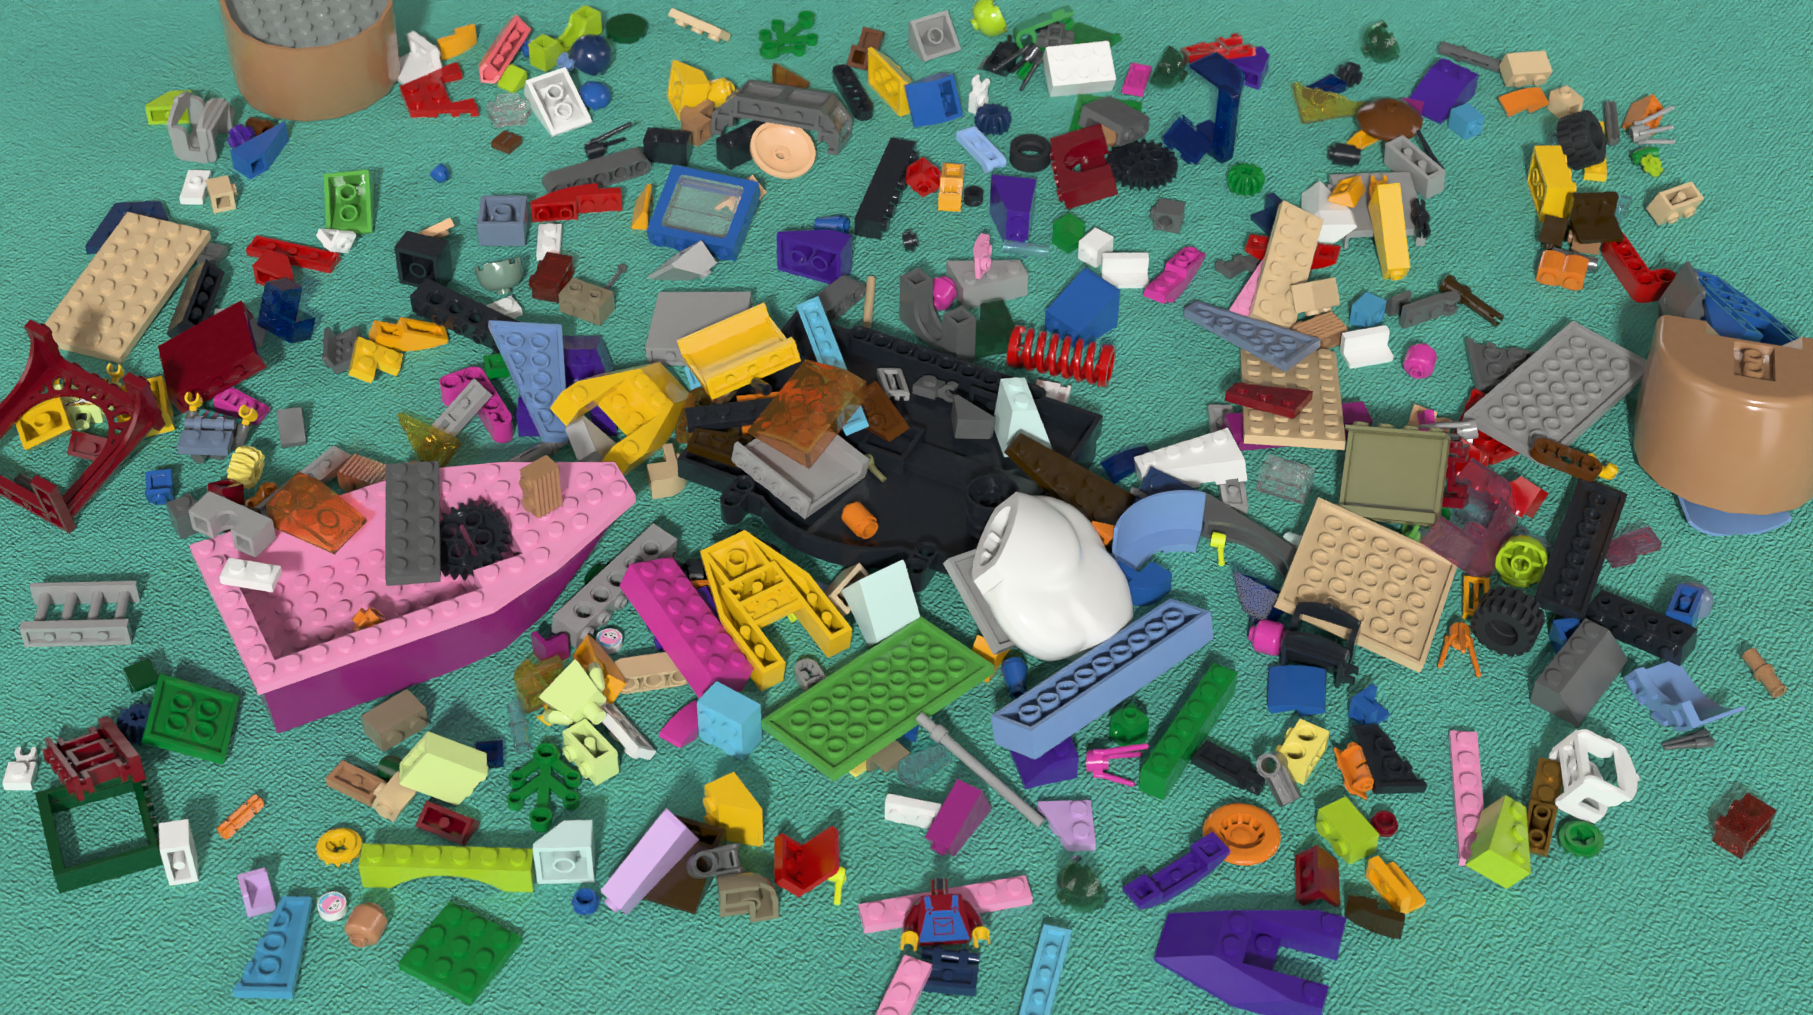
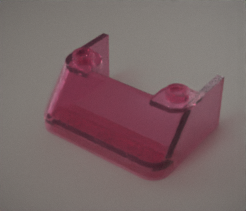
(1475, 546)

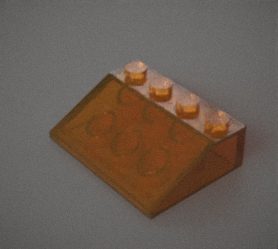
(810, 411)

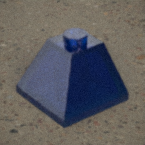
(1257, 598)

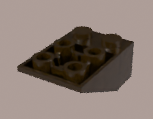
(677, 887)

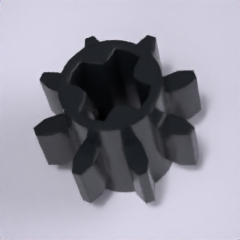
(1350, 73)

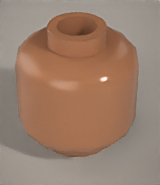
(366, 924)

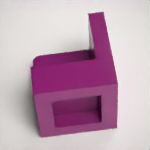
(550, 647)

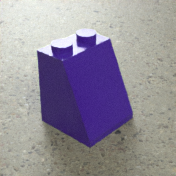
(1013, 206)

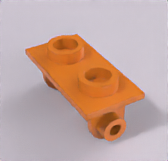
(1356, 778)

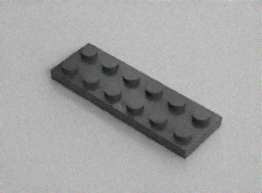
(412, 523)

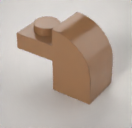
(697, 121)

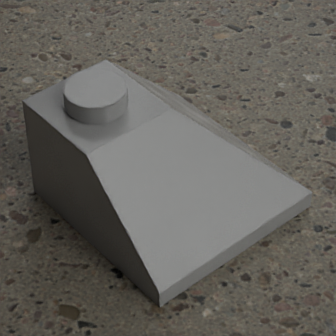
(686, 265)

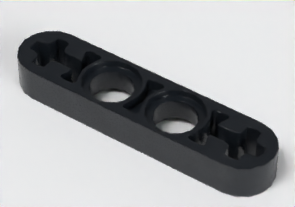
(844, 76)

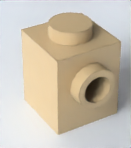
(1564, 102)
(221, 194)
(392, 798)

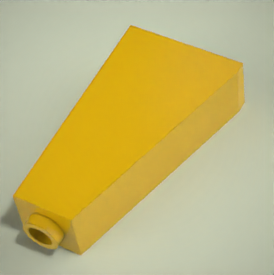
(1390, 231)

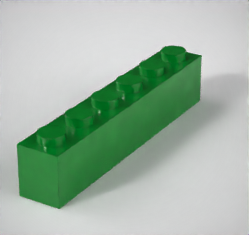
(1188, 731)

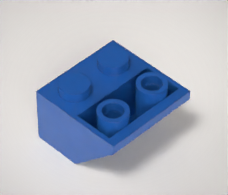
(933, 100)

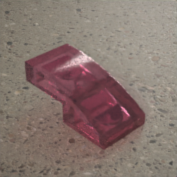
(1630, 545)

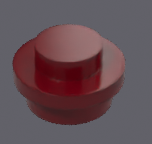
(1384, 823)

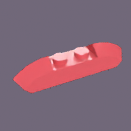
(503, 50)

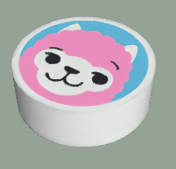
(610, 640)
(332, 906)

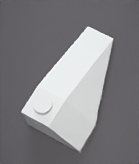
(1337, 218)

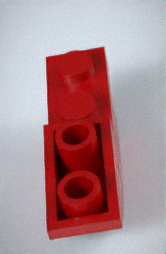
(570, 201)

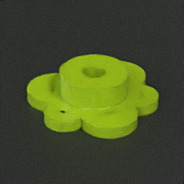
(1652, 165)

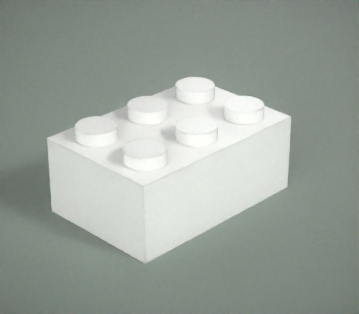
(1079, 69)

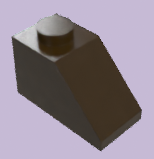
(1553, 232)

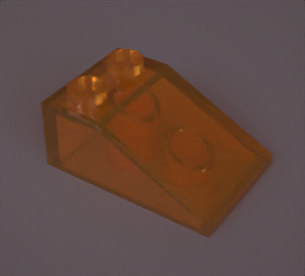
(314, 513)

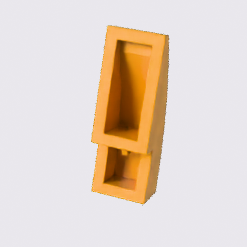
(951, 187)
(407, 335)
(612, 676)

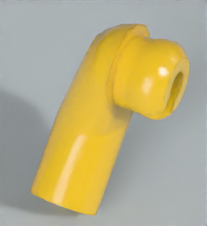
(1607, 472)

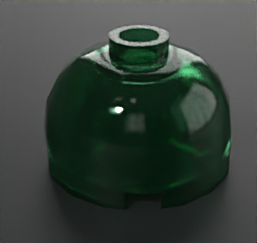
(1379, 43)
(1169, 69)
(1079, 887)

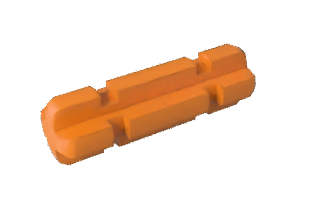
(240, 817)

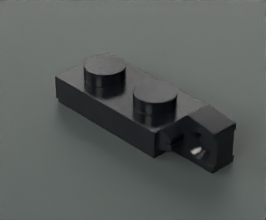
(1228, 768)

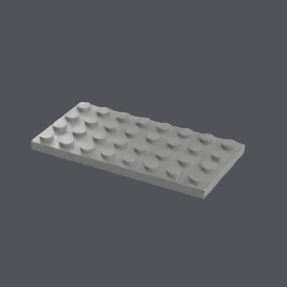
(1558, 390)

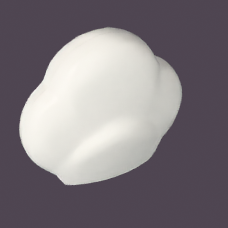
(1050, 578)

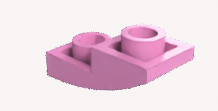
(982, 253)

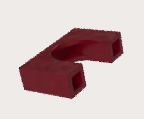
(1084, 186)

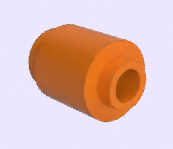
(859, 520)

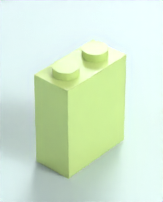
(443, 768)

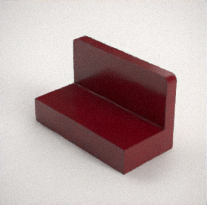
(86, 445)
(1317, 877)

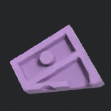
(1071, 823)

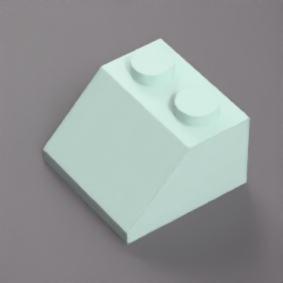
(566, 854)

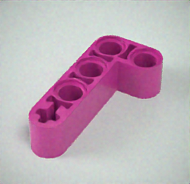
(492, 414)

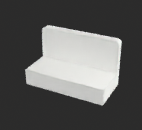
(1125, 269)
(1366, 347)

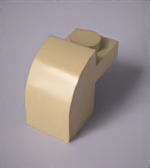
(664, 477)

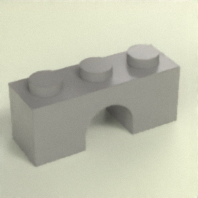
(249, 529)

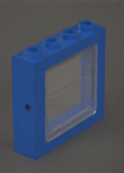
(704, 208)

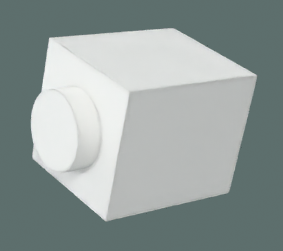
(1093, 246)

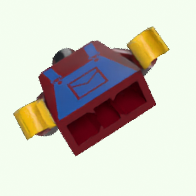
(942, 920)

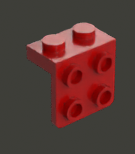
(805, 866)

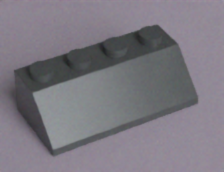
(1579, 673)

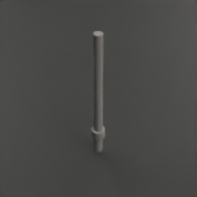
(940, 735)

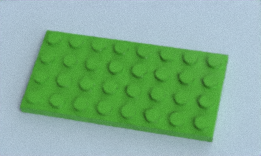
(877, 698)

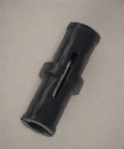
(1420, 218)

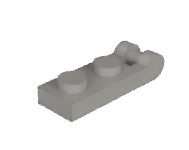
(462, 408)

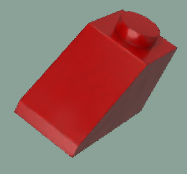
(272, 267)

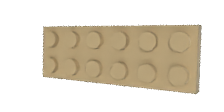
(1285, 264)

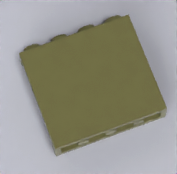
(1395, 473)

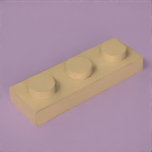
(699, 26)

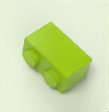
(1346, 830)

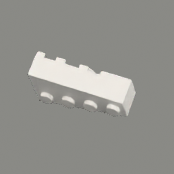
(1197, 460)

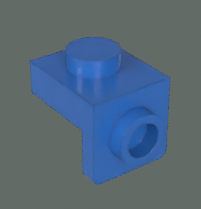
(159, 486)

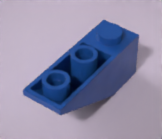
(260, 152)

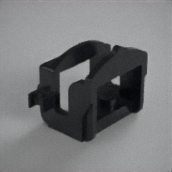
(1319, 651)

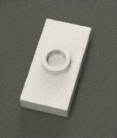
(195, 187)

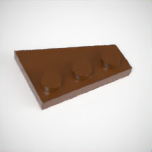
(882, 415)

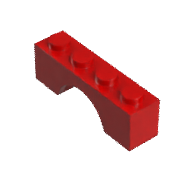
(1526, 494)

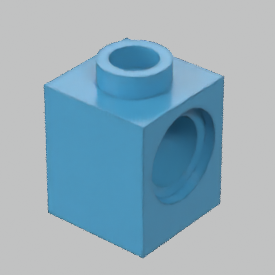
(1367, 311)

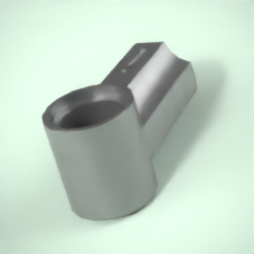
(1280, 781)

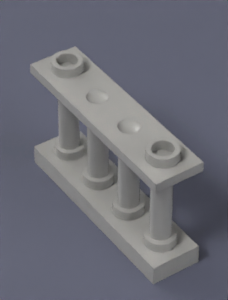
(80, 632)

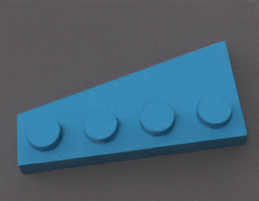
(279, 953)

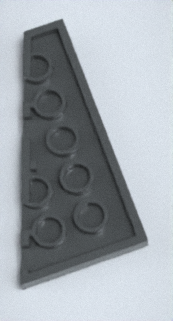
(1492, 364)

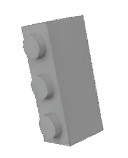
(1426, 174)

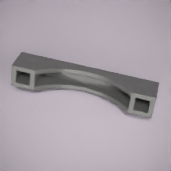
(1245, 532)

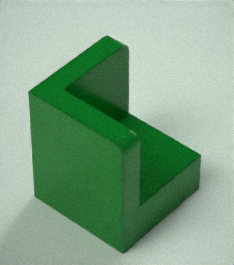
(1068, 232)
(495, 367)

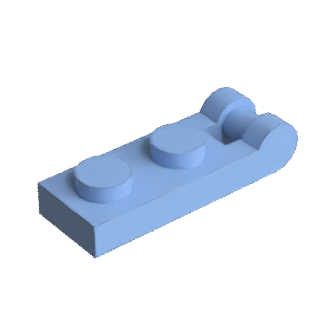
(981, 149)

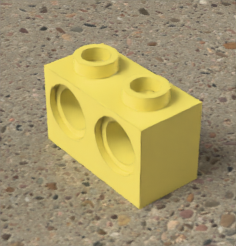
(1303, 749)

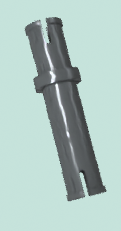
(1465, 55)

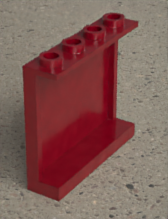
(210, 356)

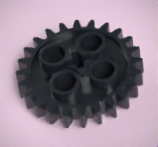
(1143, 165)
(486, 530)

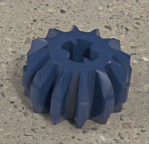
(993, 119)
(133, 722)

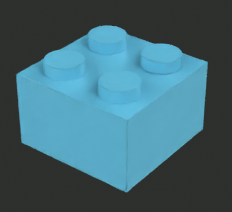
(729, 720)

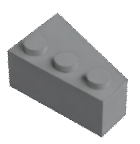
(1001, 282)

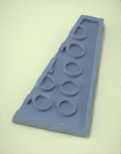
(1265, 340)

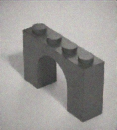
(958, 327)

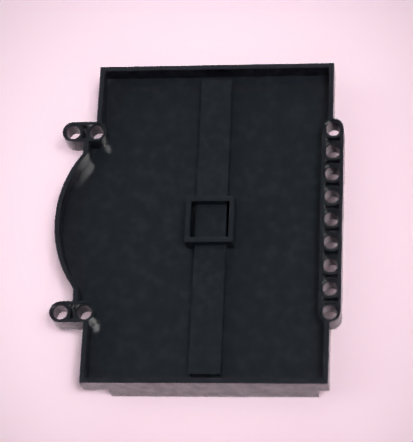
(926, 467)

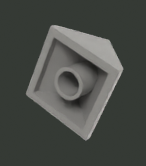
(933, 36)

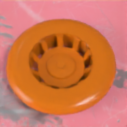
(1245, 843)

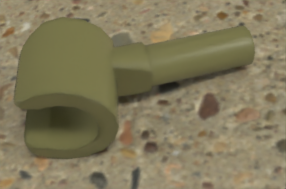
(873, 468)

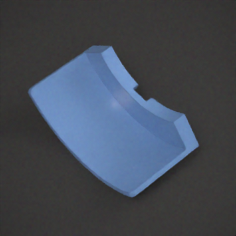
(1159, 523)
(1722, 523)
(1674, 697)

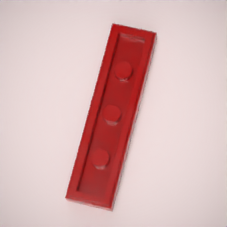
(298, 254)

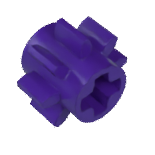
(240, 135)

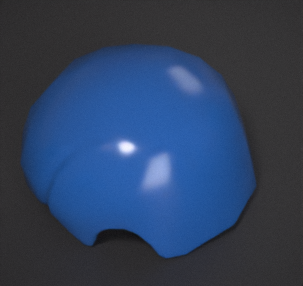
(595, 95)

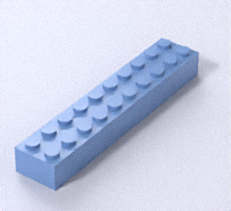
(1101, 678)

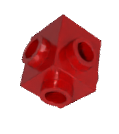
(923, 177)

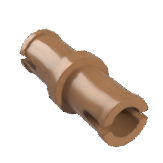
(1764, 673)

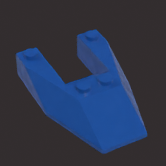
(1738, 316)

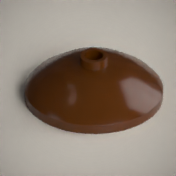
(1389, 118)

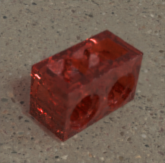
(1743, 825)

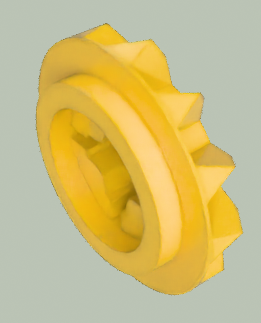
(337, 838)

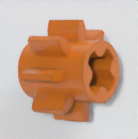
(367, 618)

